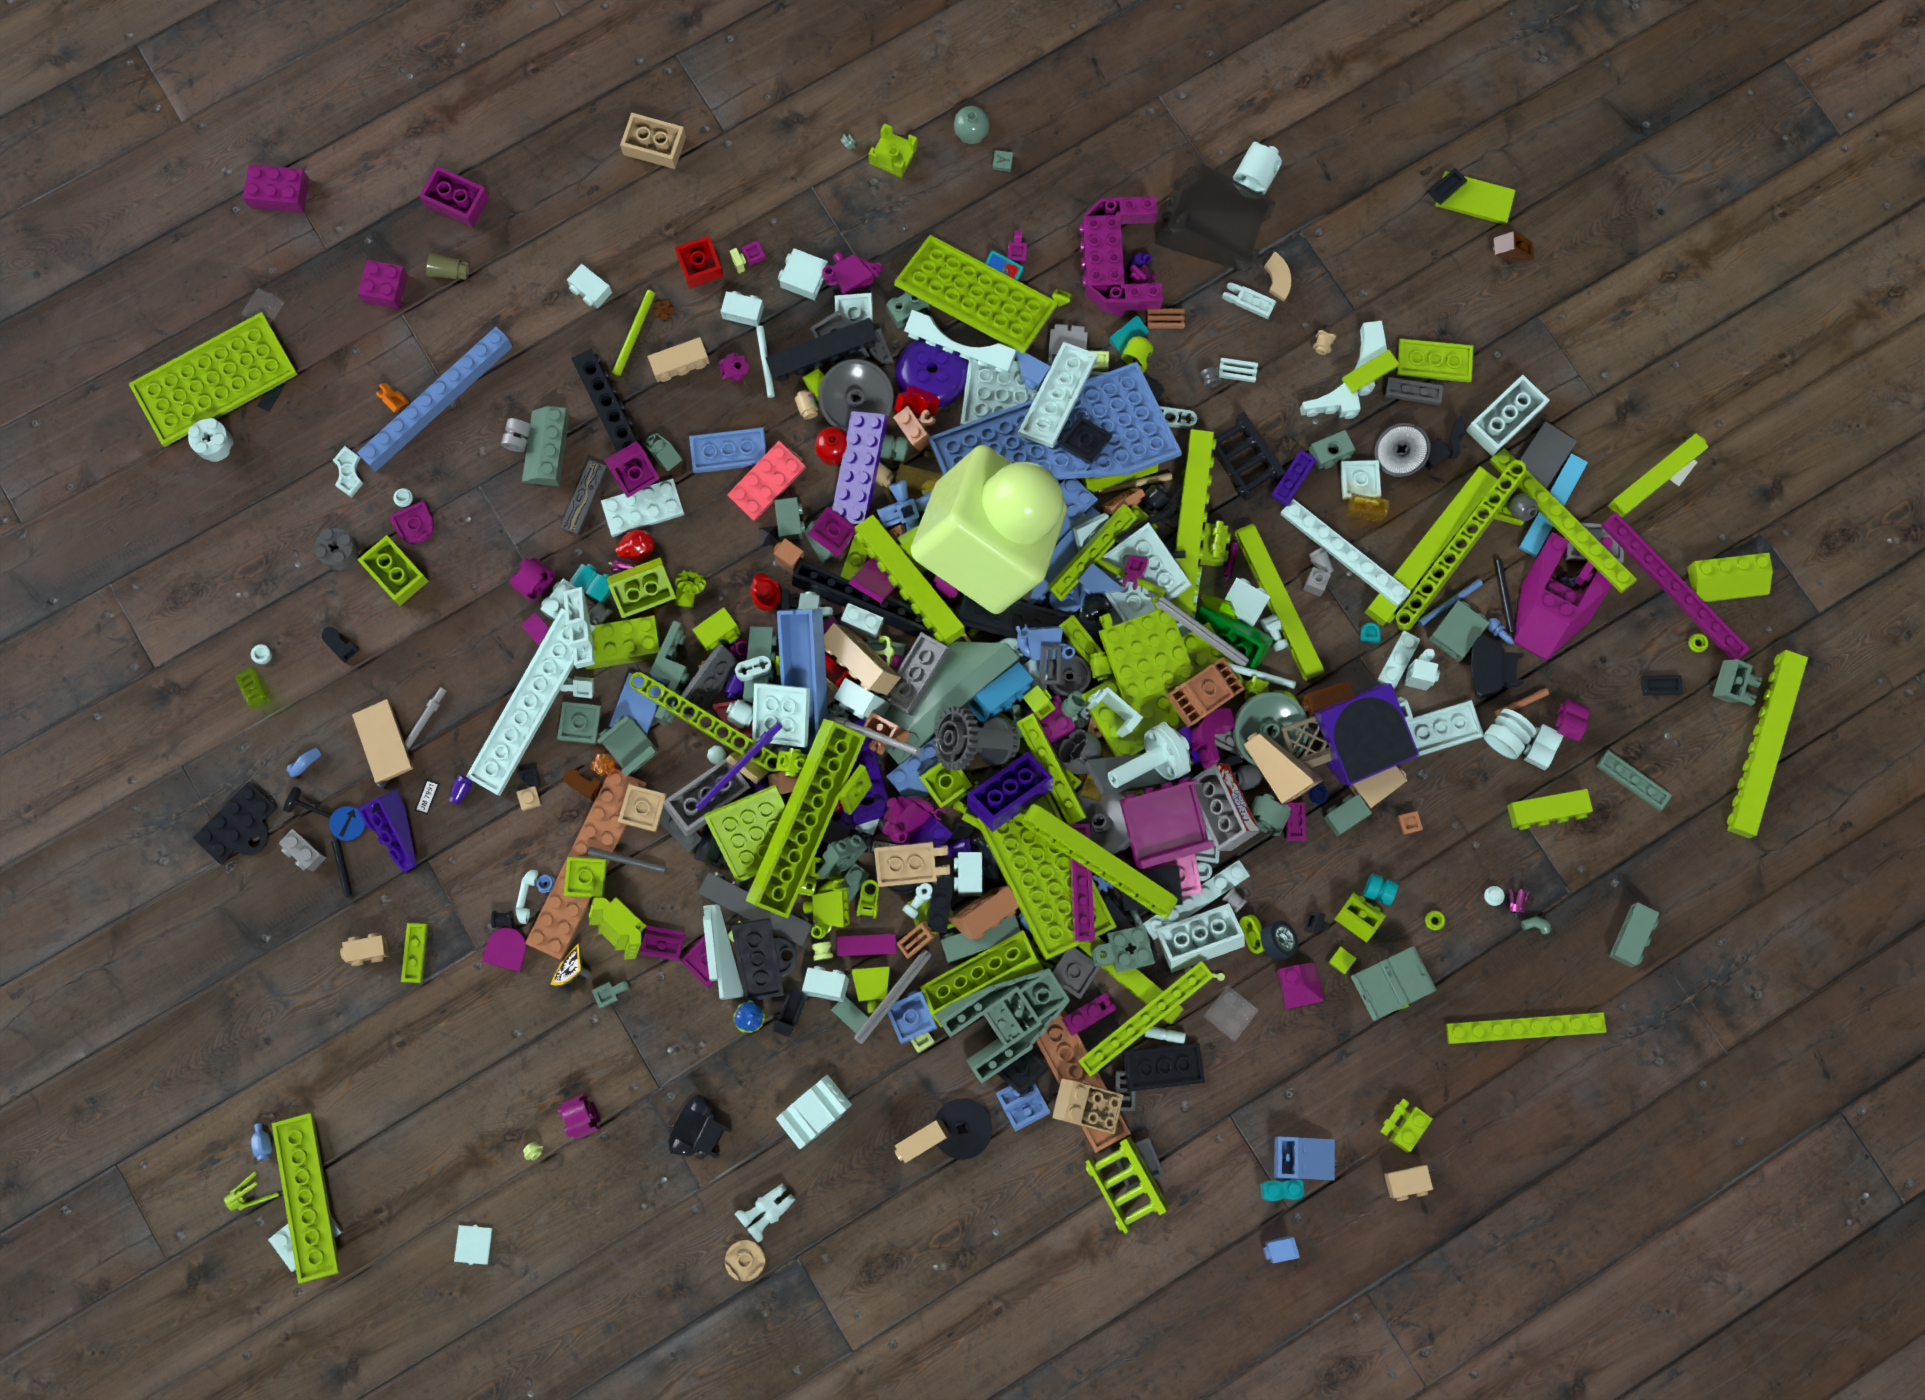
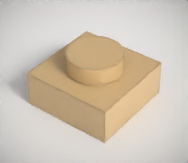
(529, 798)

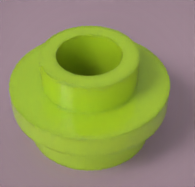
(1703, 643)
(1439, 916)

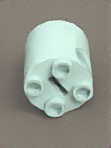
(1258, 167)

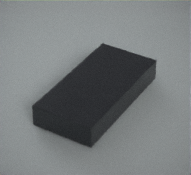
(1447, 186)
(1661, 685)

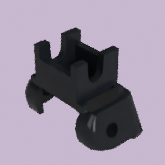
(1493, 667)
(696, 1129)

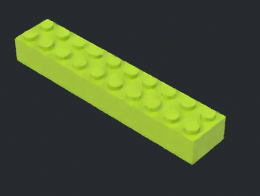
(805, 818)

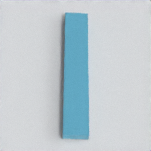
(1561, 491)

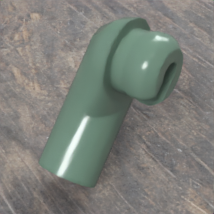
(1537, 922)

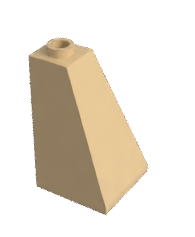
(1281, 769)

